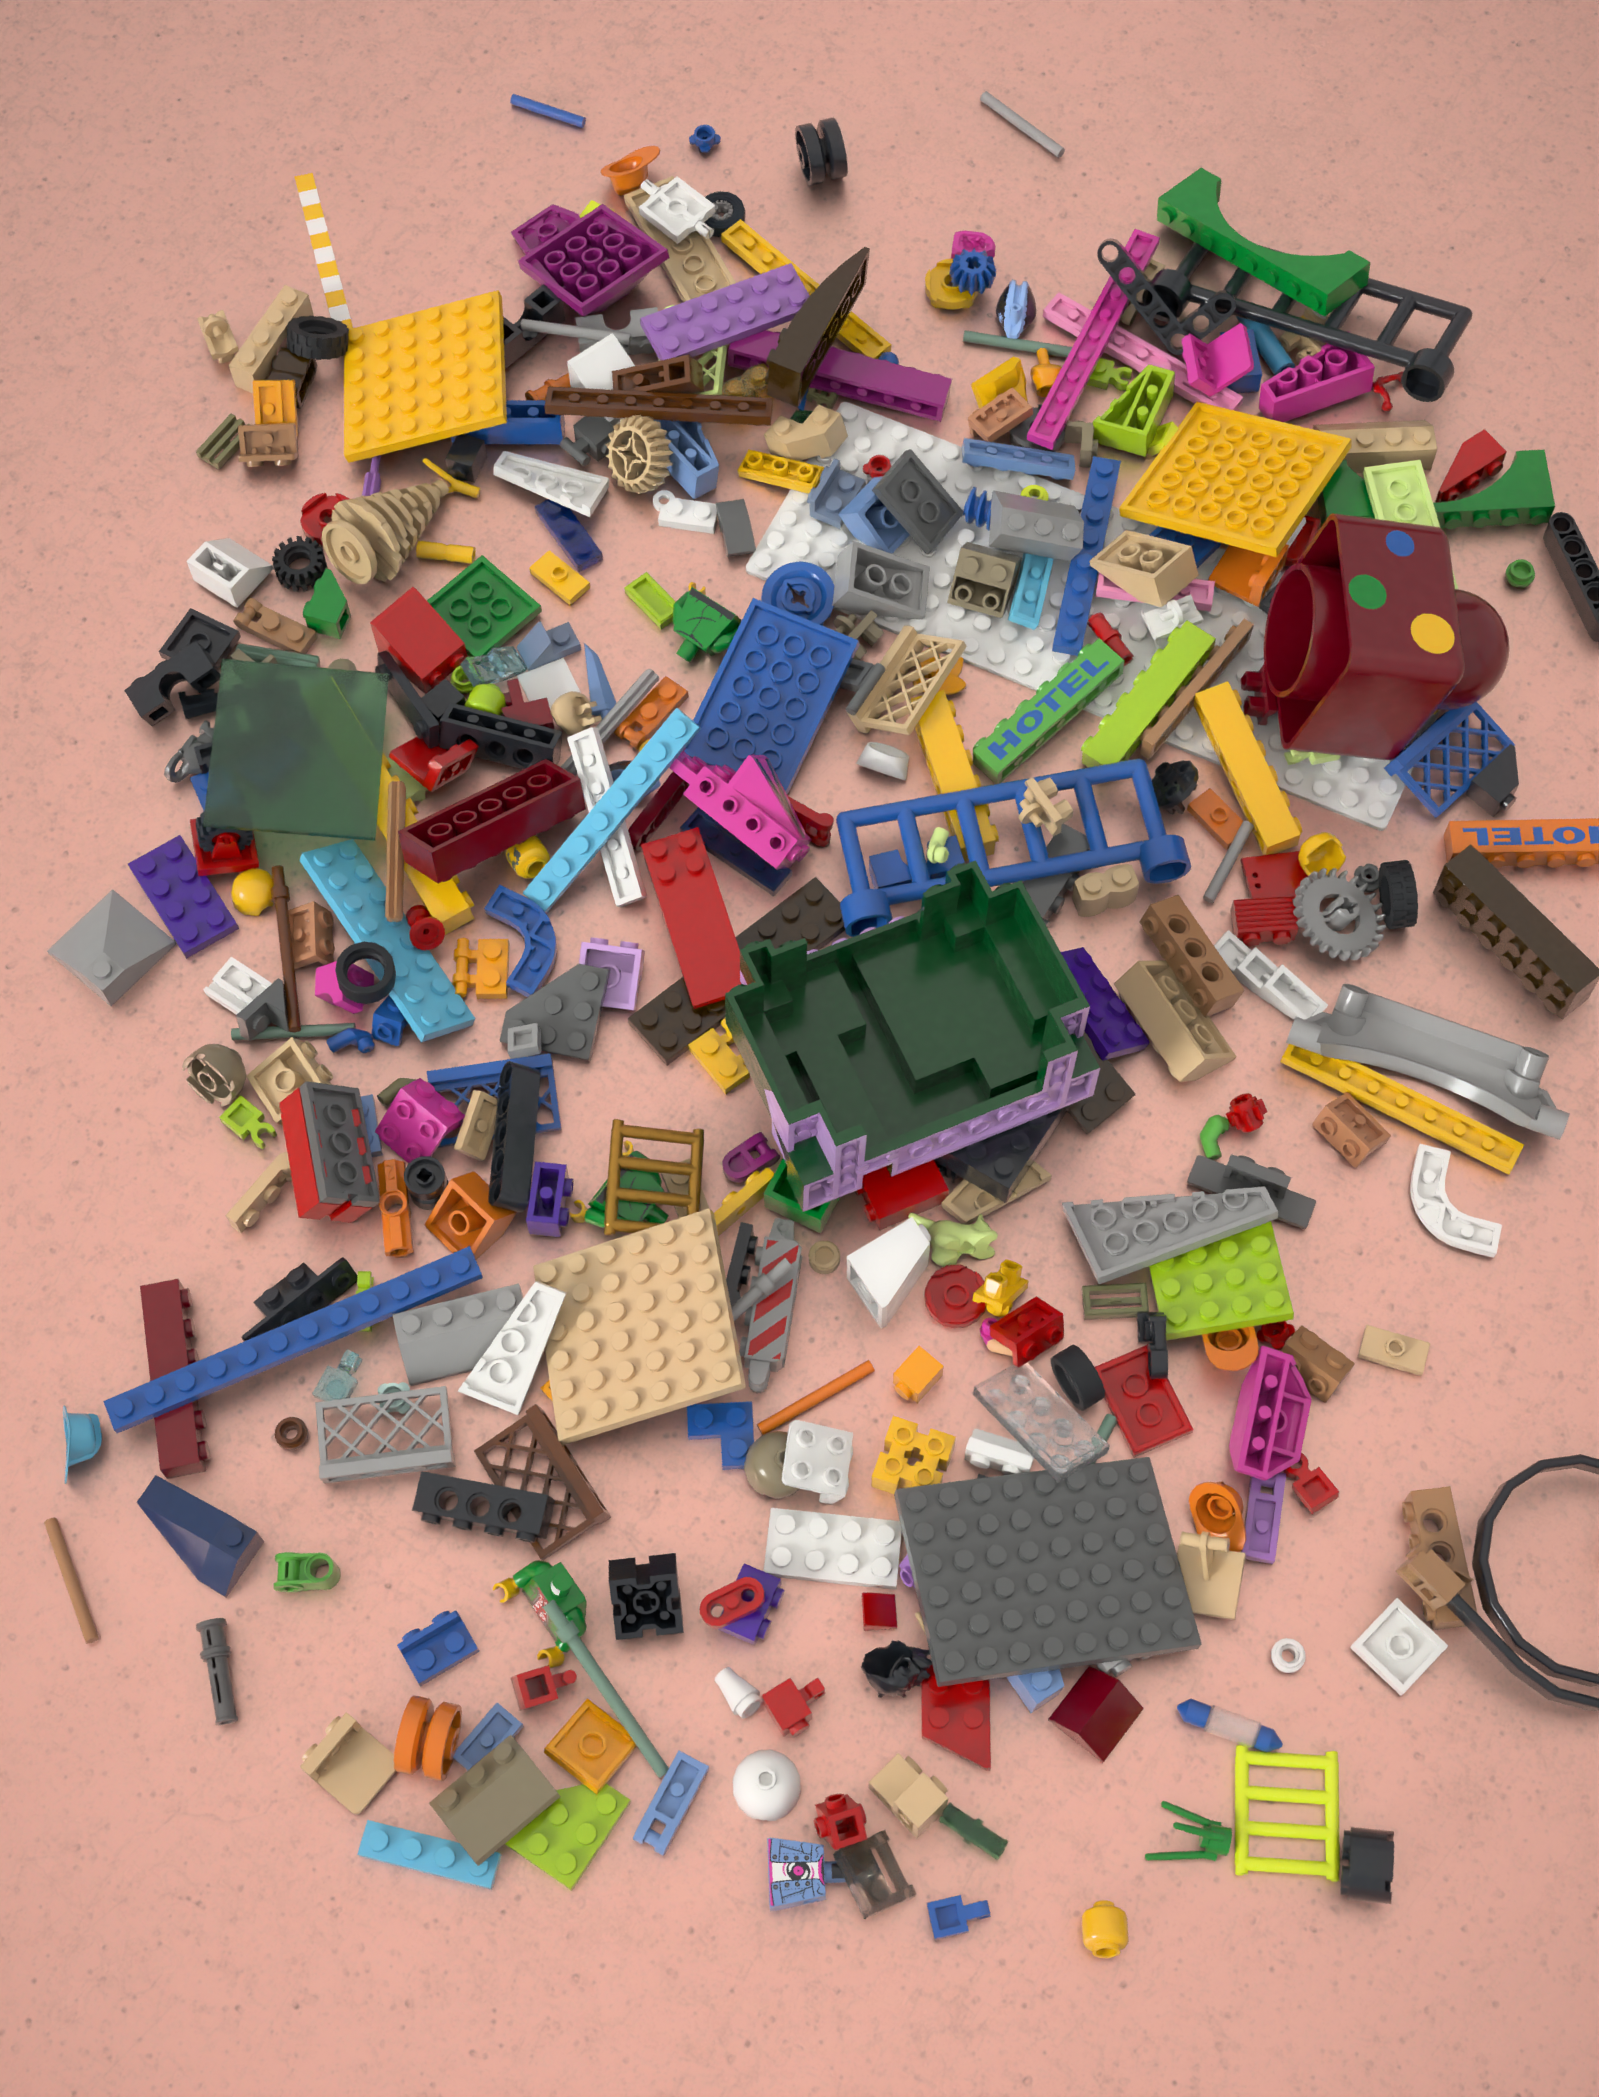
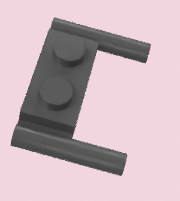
(862, 679)

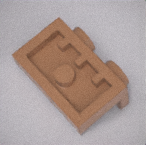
(999, 416)
(311, 934)
(1350, 1129)

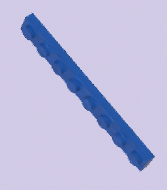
(1081, 576)

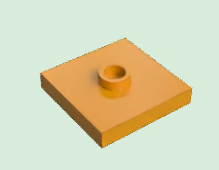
(591, 1746)

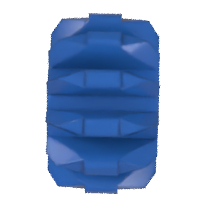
(972, 271)

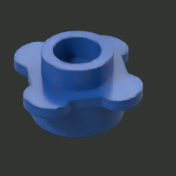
(704, 138)

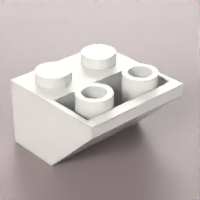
(228, 569)

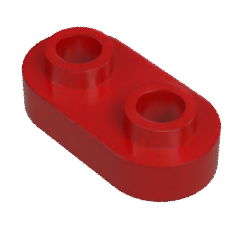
(731, 1600)

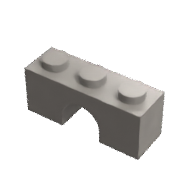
(639, 340)

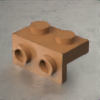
(267, 443)
(1317, 1362)

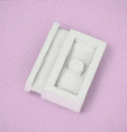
(236, 986)

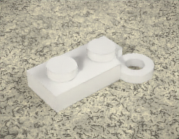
(685, 513)

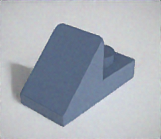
(544, 646)

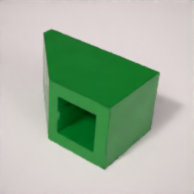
(328, 607)

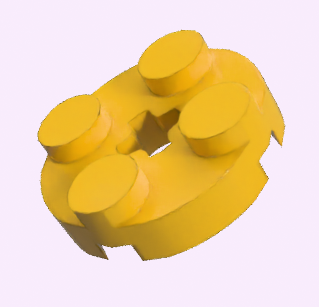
(942, 295)

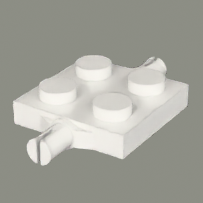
(677, 209)

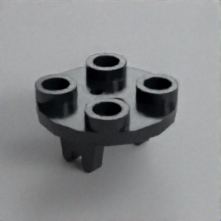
(1174, 784)

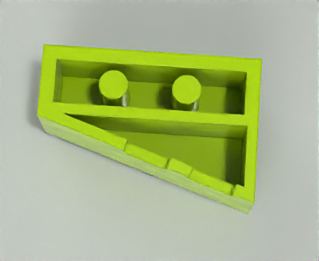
(1135, 416)

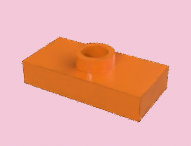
(1215, 817)

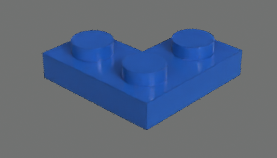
(726, 1421)

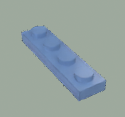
(1017, 458)

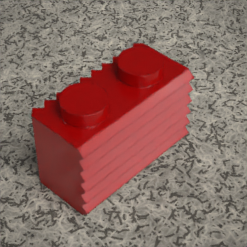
(1264, 920)

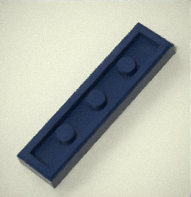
(736, 854)

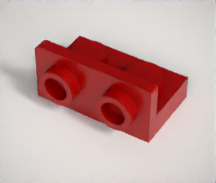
(1029, 1330)

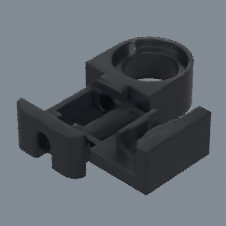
(1152, 1328)

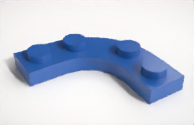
(537, 932)

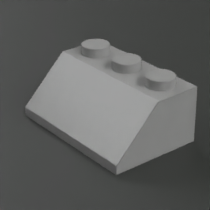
(1035, 526)

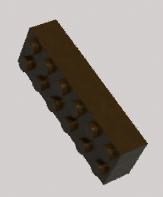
(1516, 932)

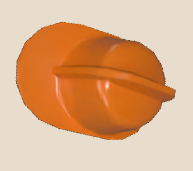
(630, 170)
(1232, 1348)
(1219, 1511)

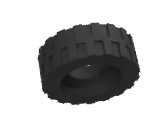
(317, 337)
(1398, 894)

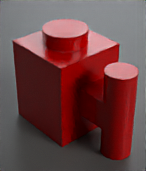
(539, 1686)

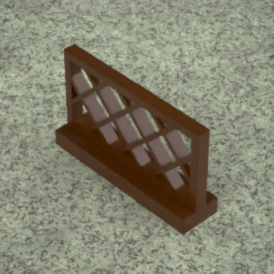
(564, 1464)

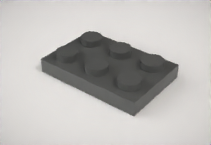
(918, 501)

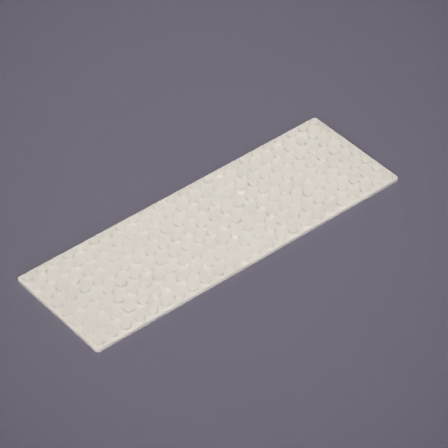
(1345, 786)

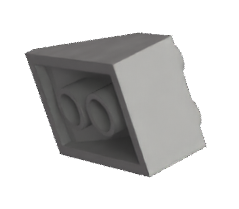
(880, 583)

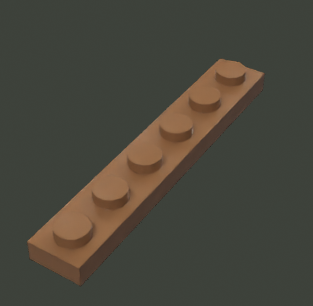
(1201, 679)

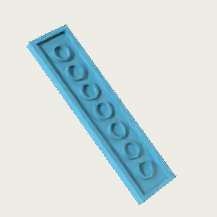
(358, 901)

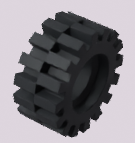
(297, 550)

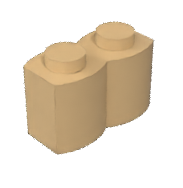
(1105, 890)

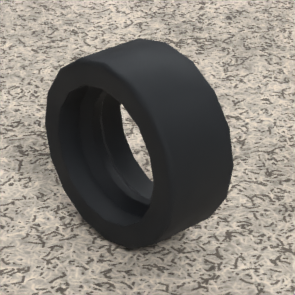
(361, 951)
(1077, 1377)

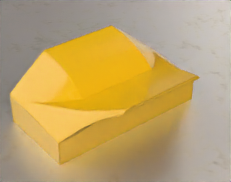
(1000, 380)

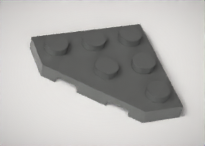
(565, 1011)

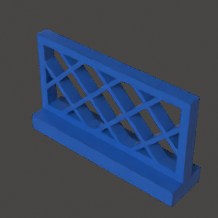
(1429, 741)
(488, 1074)

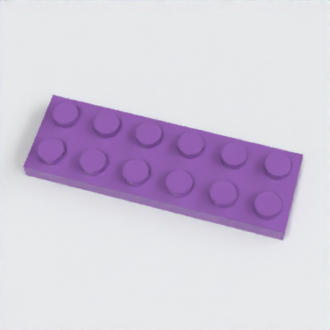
(726, 314)

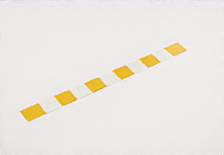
(323, 249)

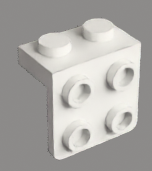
(818, 1460)

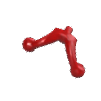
(1379, 388)

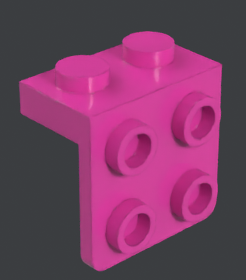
(1218, 362)
(418, 1121)

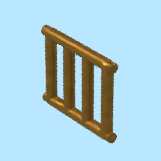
(617, 1162)

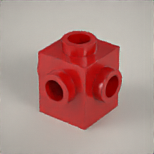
(840, 1821)

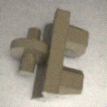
(866, 629)

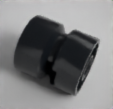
(425, 1181)

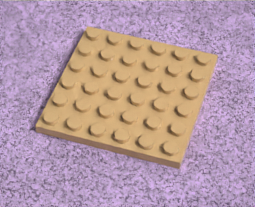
(640, 1327)

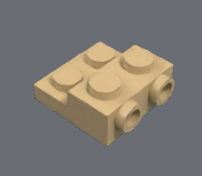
(285, 1072)

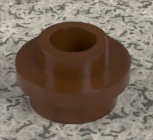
(285, 1426)

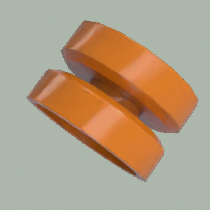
(427, 1738)

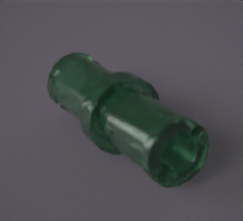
(973, 1831)

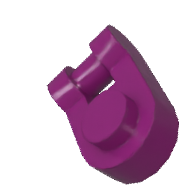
(739, 1163)

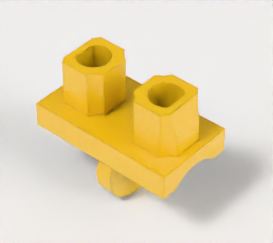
(1001, 1288)

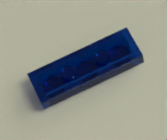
(569, 534)

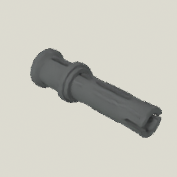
(215, 1655)

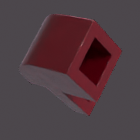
(533, 712)

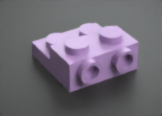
(624, 966)

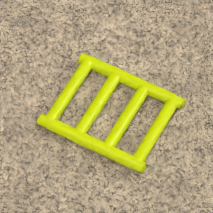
(1327, 1797)

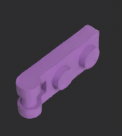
(1263, 1518)

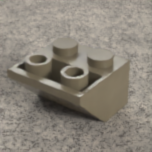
(984, 579)

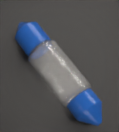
(1229, 1725)

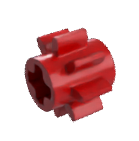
(1246, 1112)

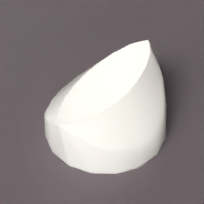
(885, 760)

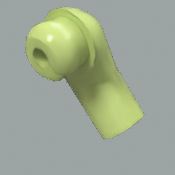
(936, 850)

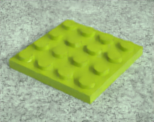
(1223, 1285)

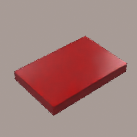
(1144, 1407)

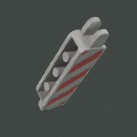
(771, 1314)

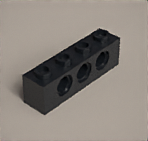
(499, 737)
(436, 1489)

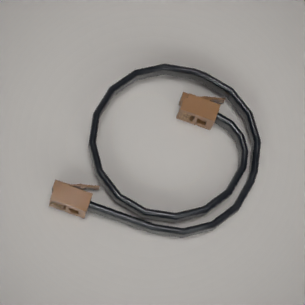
(1440, 1582)

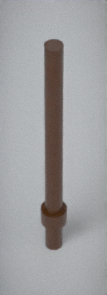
(280, 896)

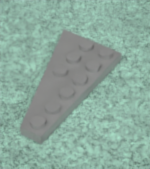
(1157, 1227)

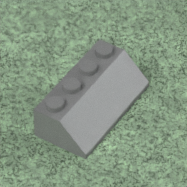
(452, 1334)

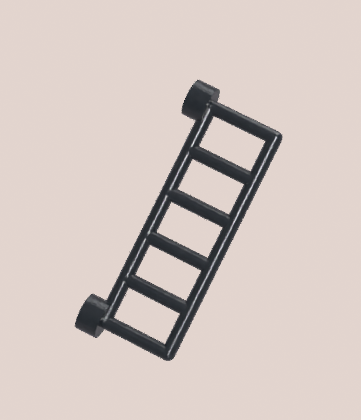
(1425, 372)

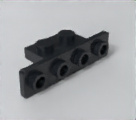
(301, 1294)

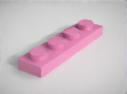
(1200, 590)

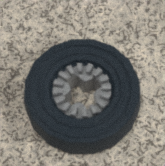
(732, 208)

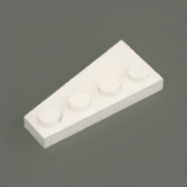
(558, 483)
(513, 1357)

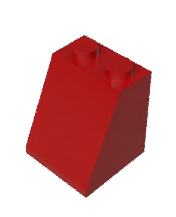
(418, 640)

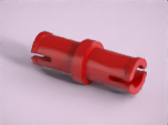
(1110, 636)

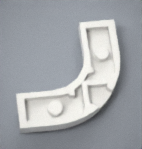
(1439, 1214)

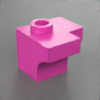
(328, 989)

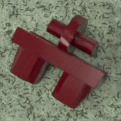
(1264, 702)

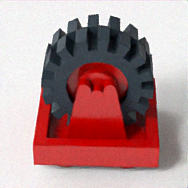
(222, 849)

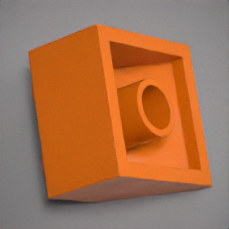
(466, 1217)

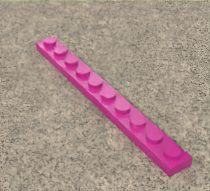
(1089, 347)

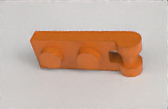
(652, 712)

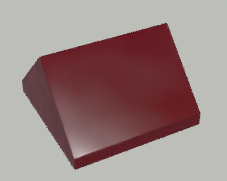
(1097, 1712)

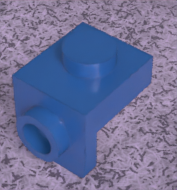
(388, 1023)

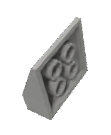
(111, 947)

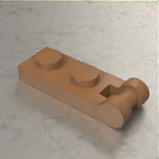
(275, 628)

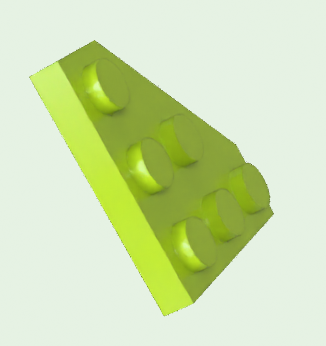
(570, 1832)

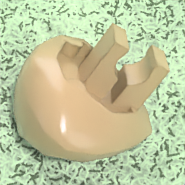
(573, 712)

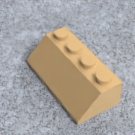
(1386, 442)
(1172, 1021)

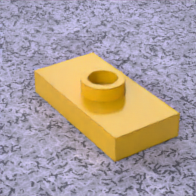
(559, 577)

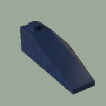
(204, 1537)

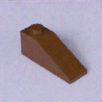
(670, 375)

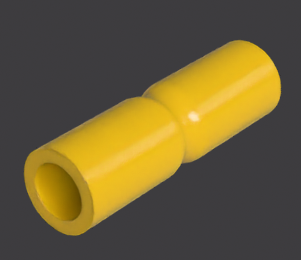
(450, 552)

